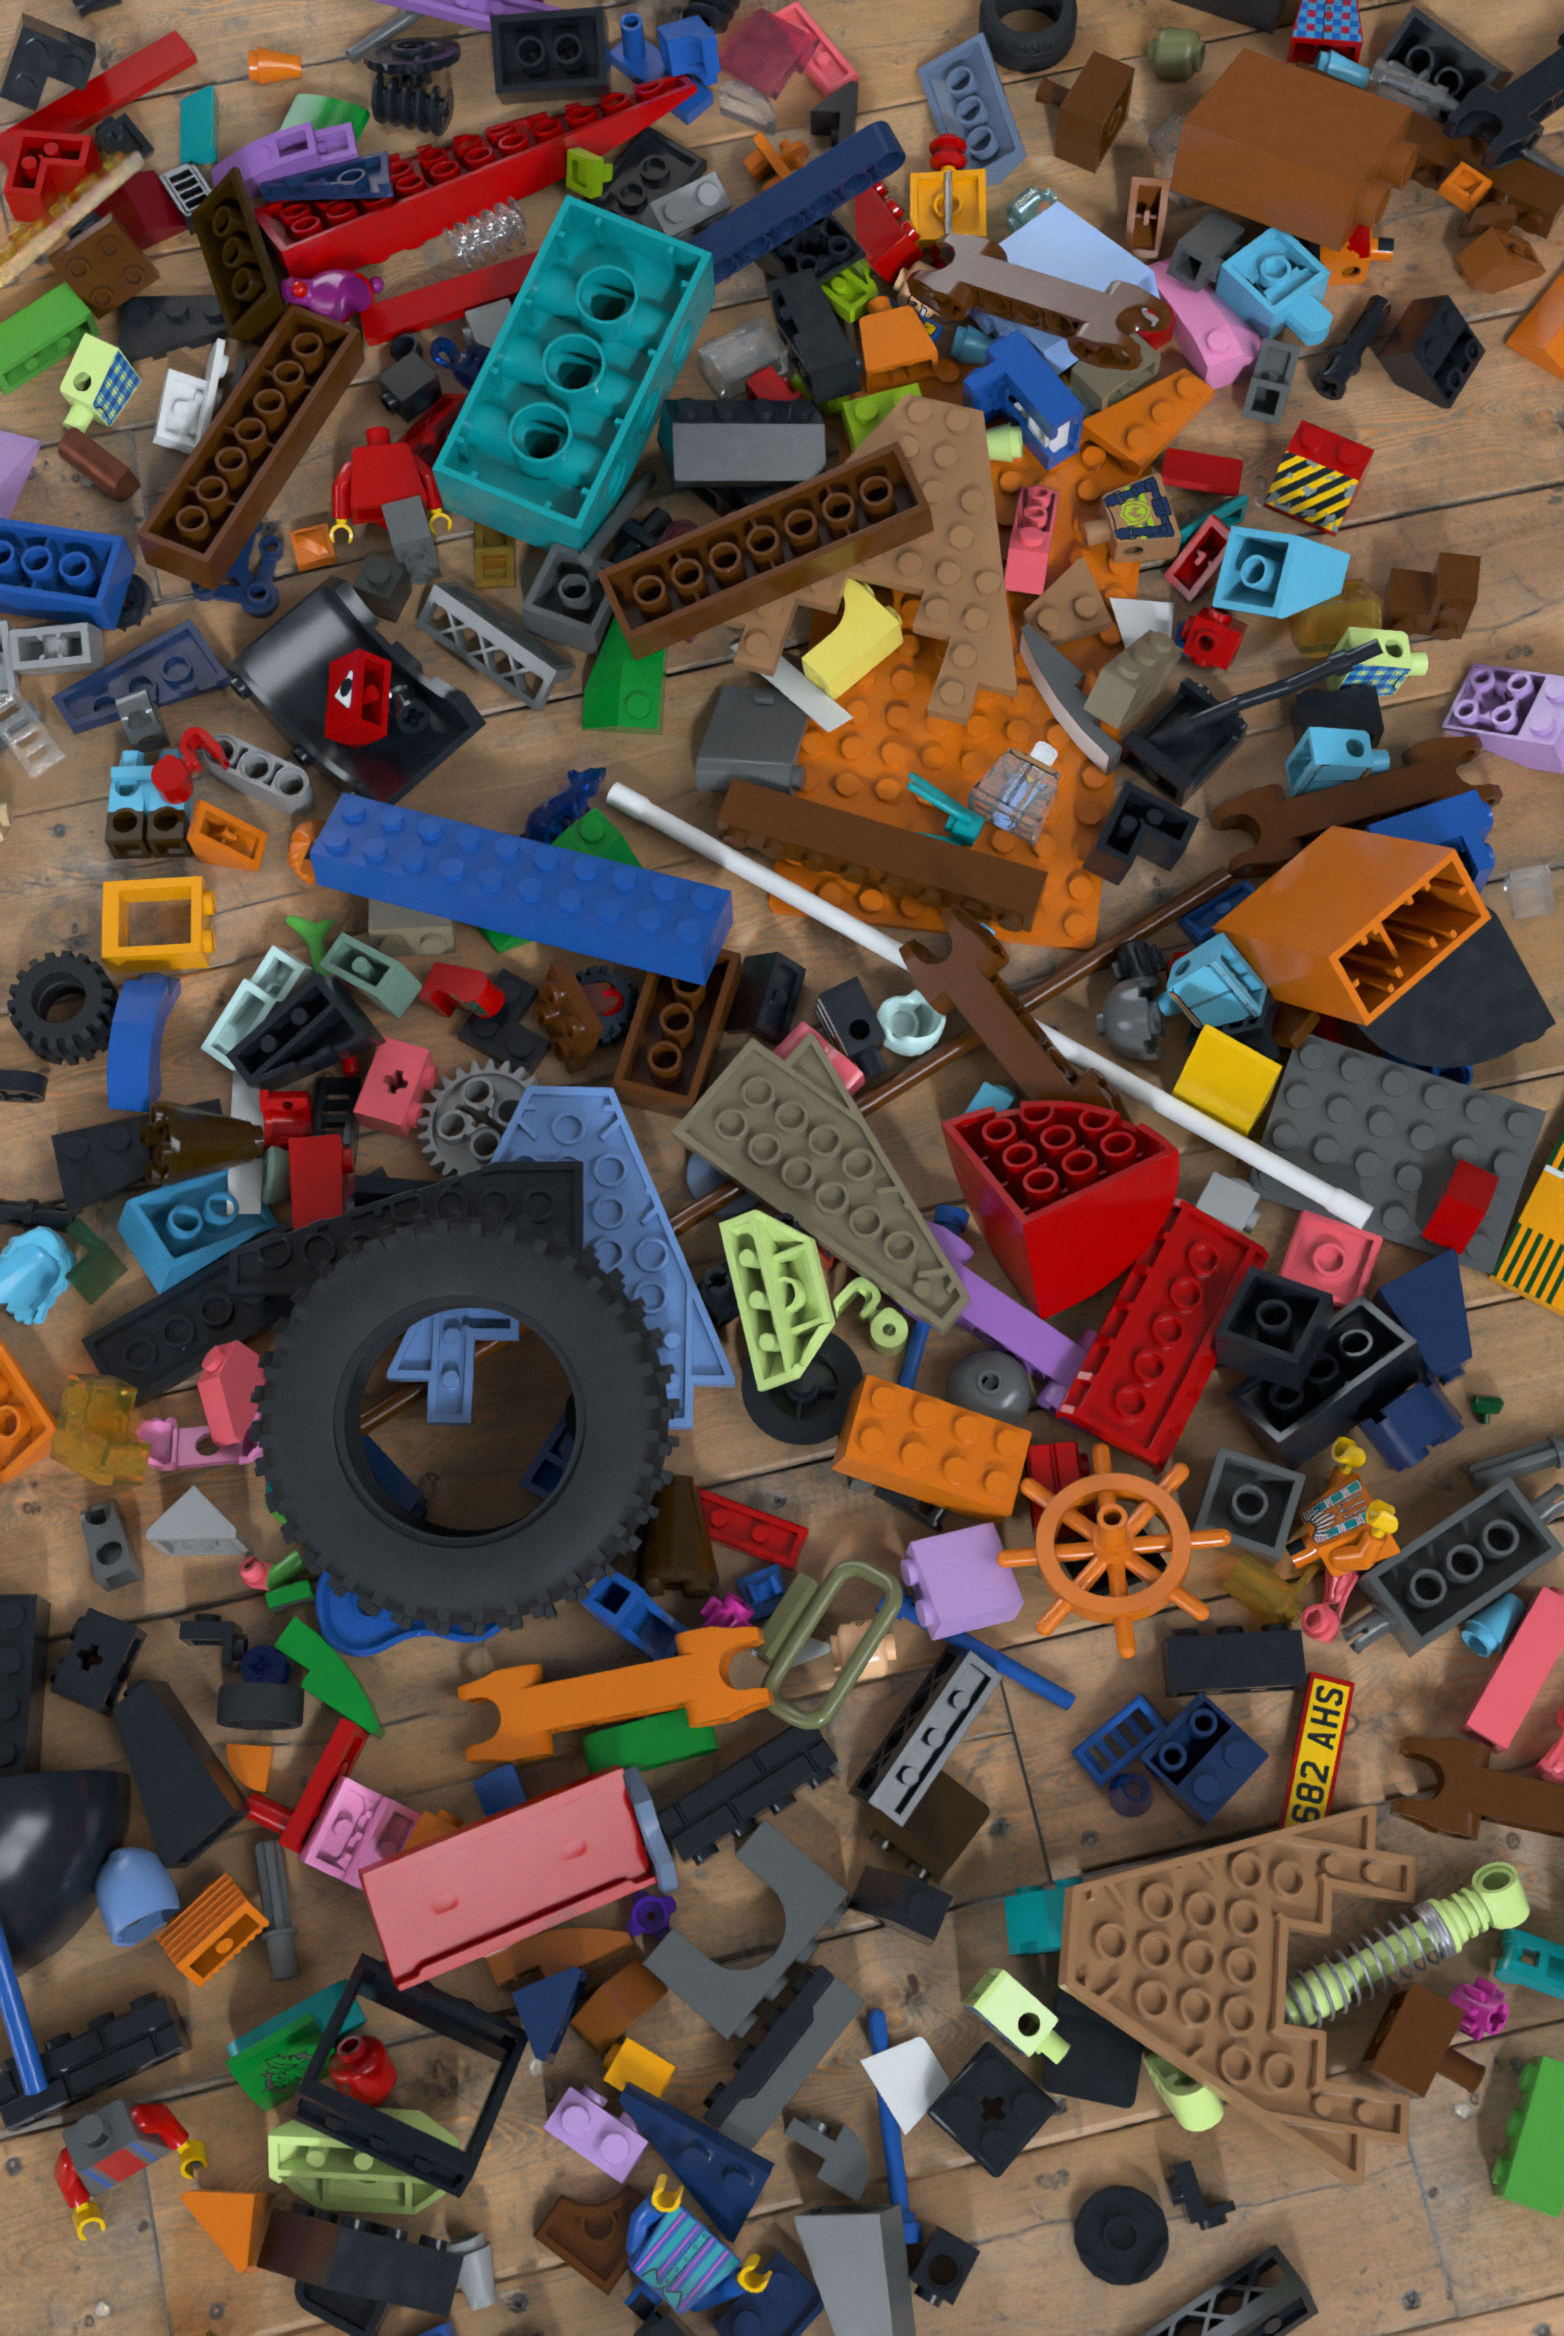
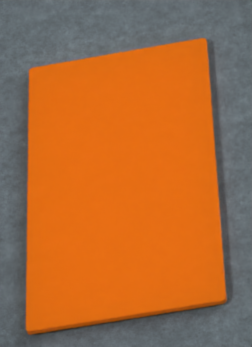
(869, 758)

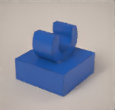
(763, 1591)

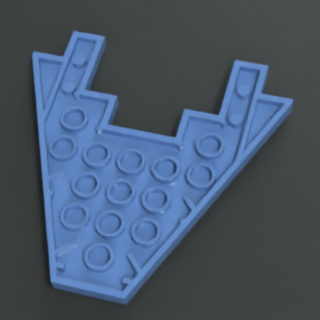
(623, 1225)

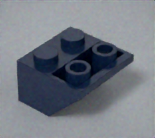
(1202, 1759)

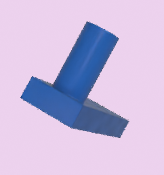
(643, 63)

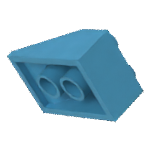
(187, 1228)

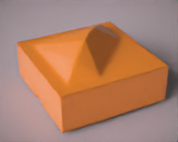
(1465, 187)
(313, 547)

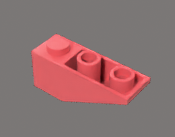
(1031, 540)

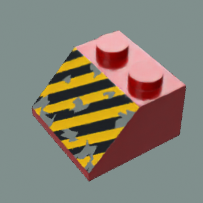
(1319, 478)

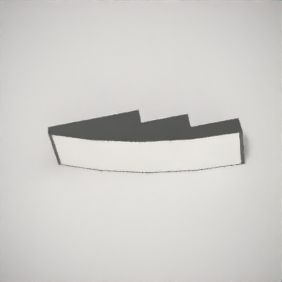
(1062, 690)

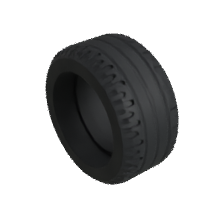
(1028, 50)

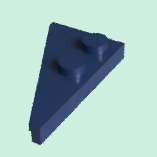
(350, 179)

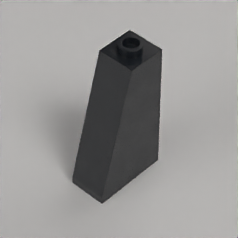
(177, 1774)

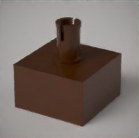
(1090, 111)
(1415, 2043)

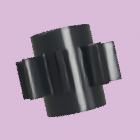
(1138, 960)

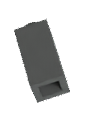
(1204, 250)

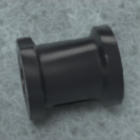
(411, 707)

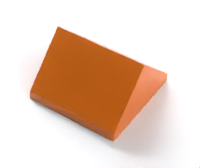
(233, 2222)

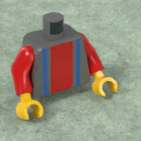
(114, 2146)

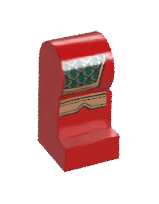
(460, 988)

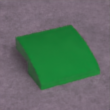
(325, 113)

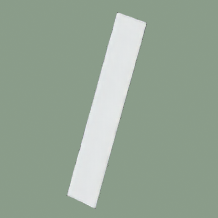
(806, 695)
(246, 1180)

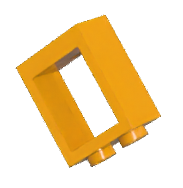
(115, 925)

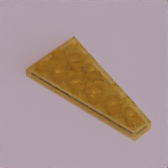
(31, 241)

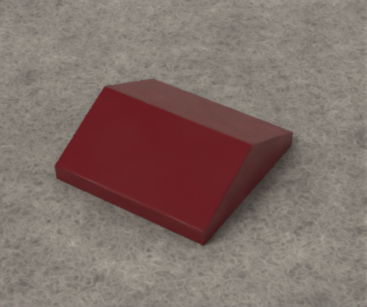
(143, 210)

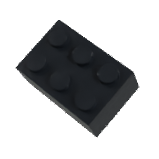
(551, 55)

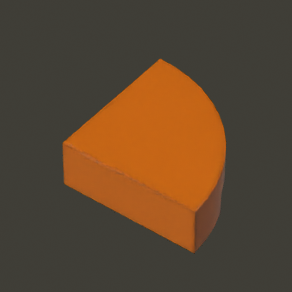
(251, 1765)

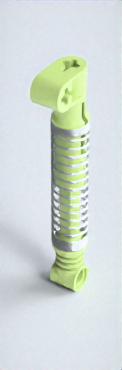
(1440, 1926)

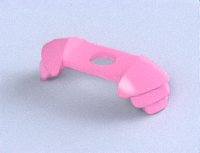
(177, 1447)

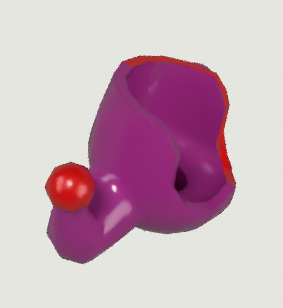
(333, 293)

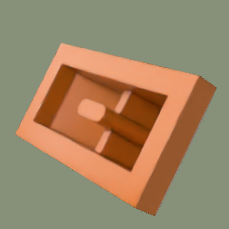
(225, 839)

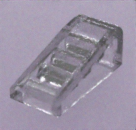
(46, 761)

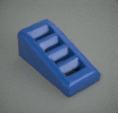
(1090, 1763)

